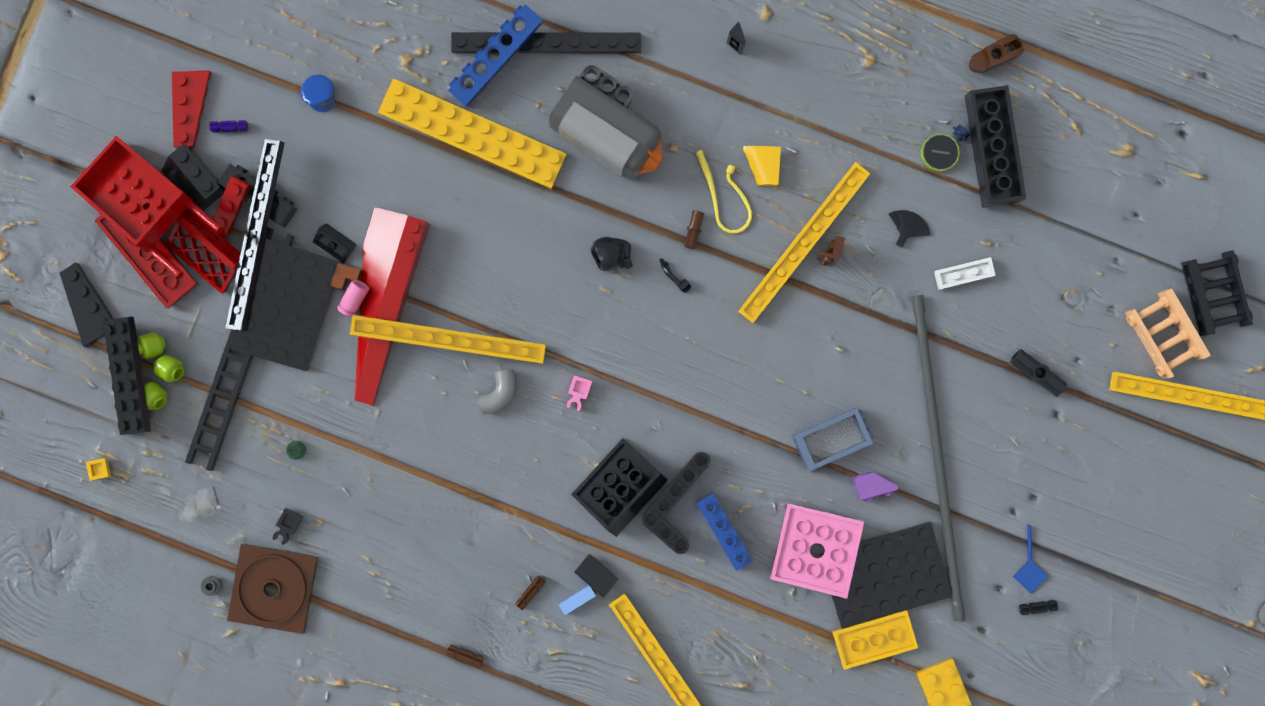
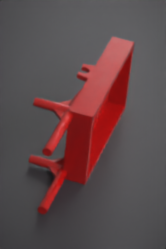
(136, 198)

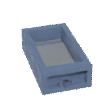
(833, 439)

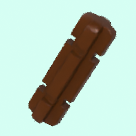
(530, 592)
(465, 656)

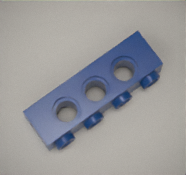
(724, 531)

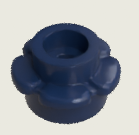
(961, 133)

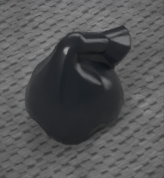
(611, 252)

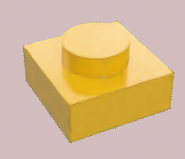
(98, 469)

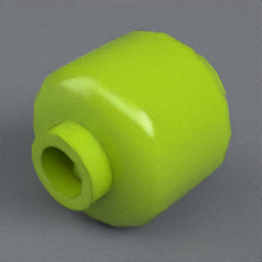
(151, 345)
(168, 368)
(155, 396)

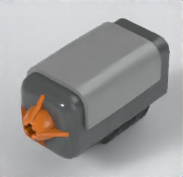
(604, 127)

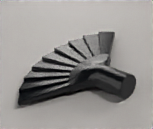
(909, 225)

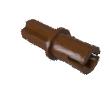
(694, 229)

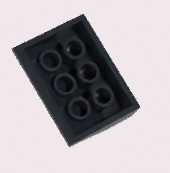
(619, 487)

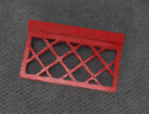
(210, 241)

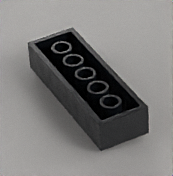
(995, 146)

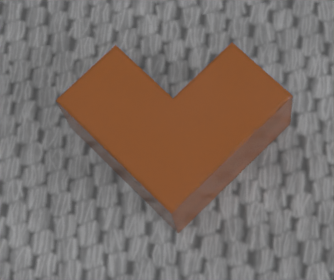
(342, 274)

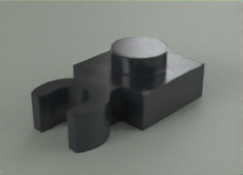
(287, 523)

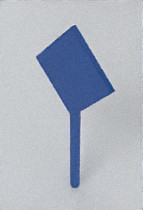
(1030, 575)

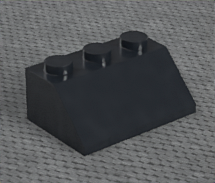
(192, 176)

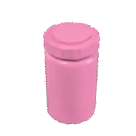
(353, 298)

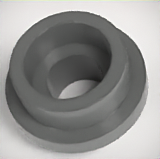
(216, 585)

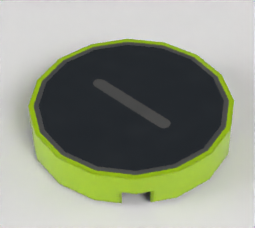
(940, 152)

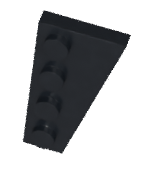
(85, 304)

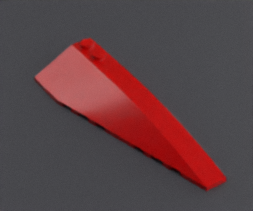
(388, 268)

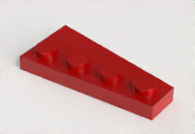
(187, 105)

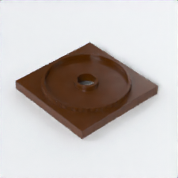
(289, 571)

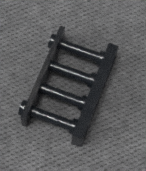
(1202, 306)

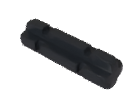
(1038, 607)

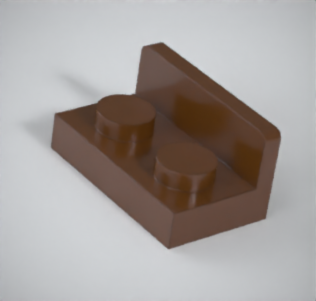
(833, 252)

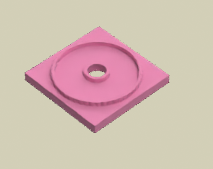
(794, 560)

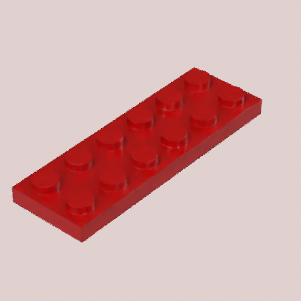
(158, 278)

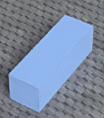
(577, 599)

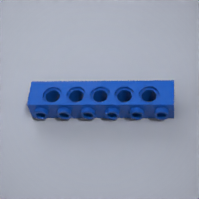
(532, 23)

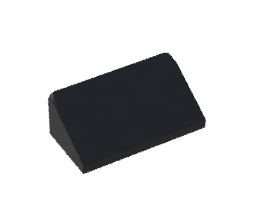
(736, 39)
(334, 242)
(596, 575)

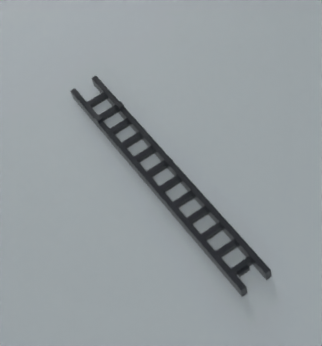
(214, 390)

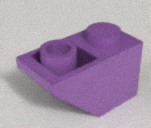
(871, 485)

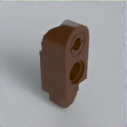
(984, 61)

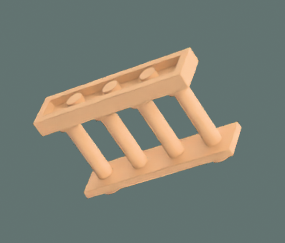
(1186, 333)

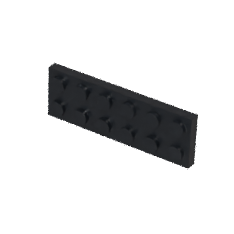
(126, 375)

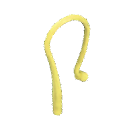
(730, 170)

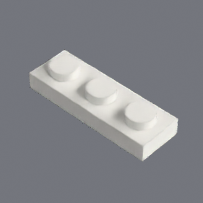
(964, 273)

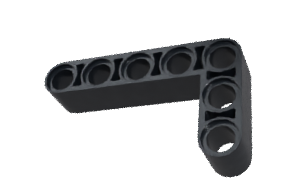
(673, 499)

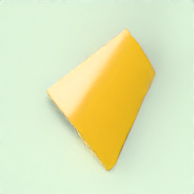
(764, 163)

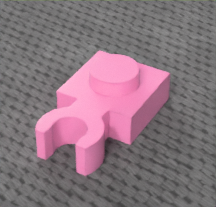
(579, 389)

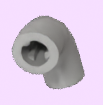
(501, 395)

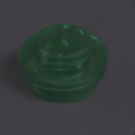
(296, 450)

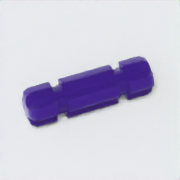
(229, 126)

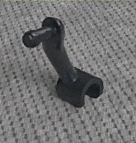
(683, 285)

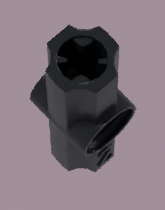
(1047, 380)

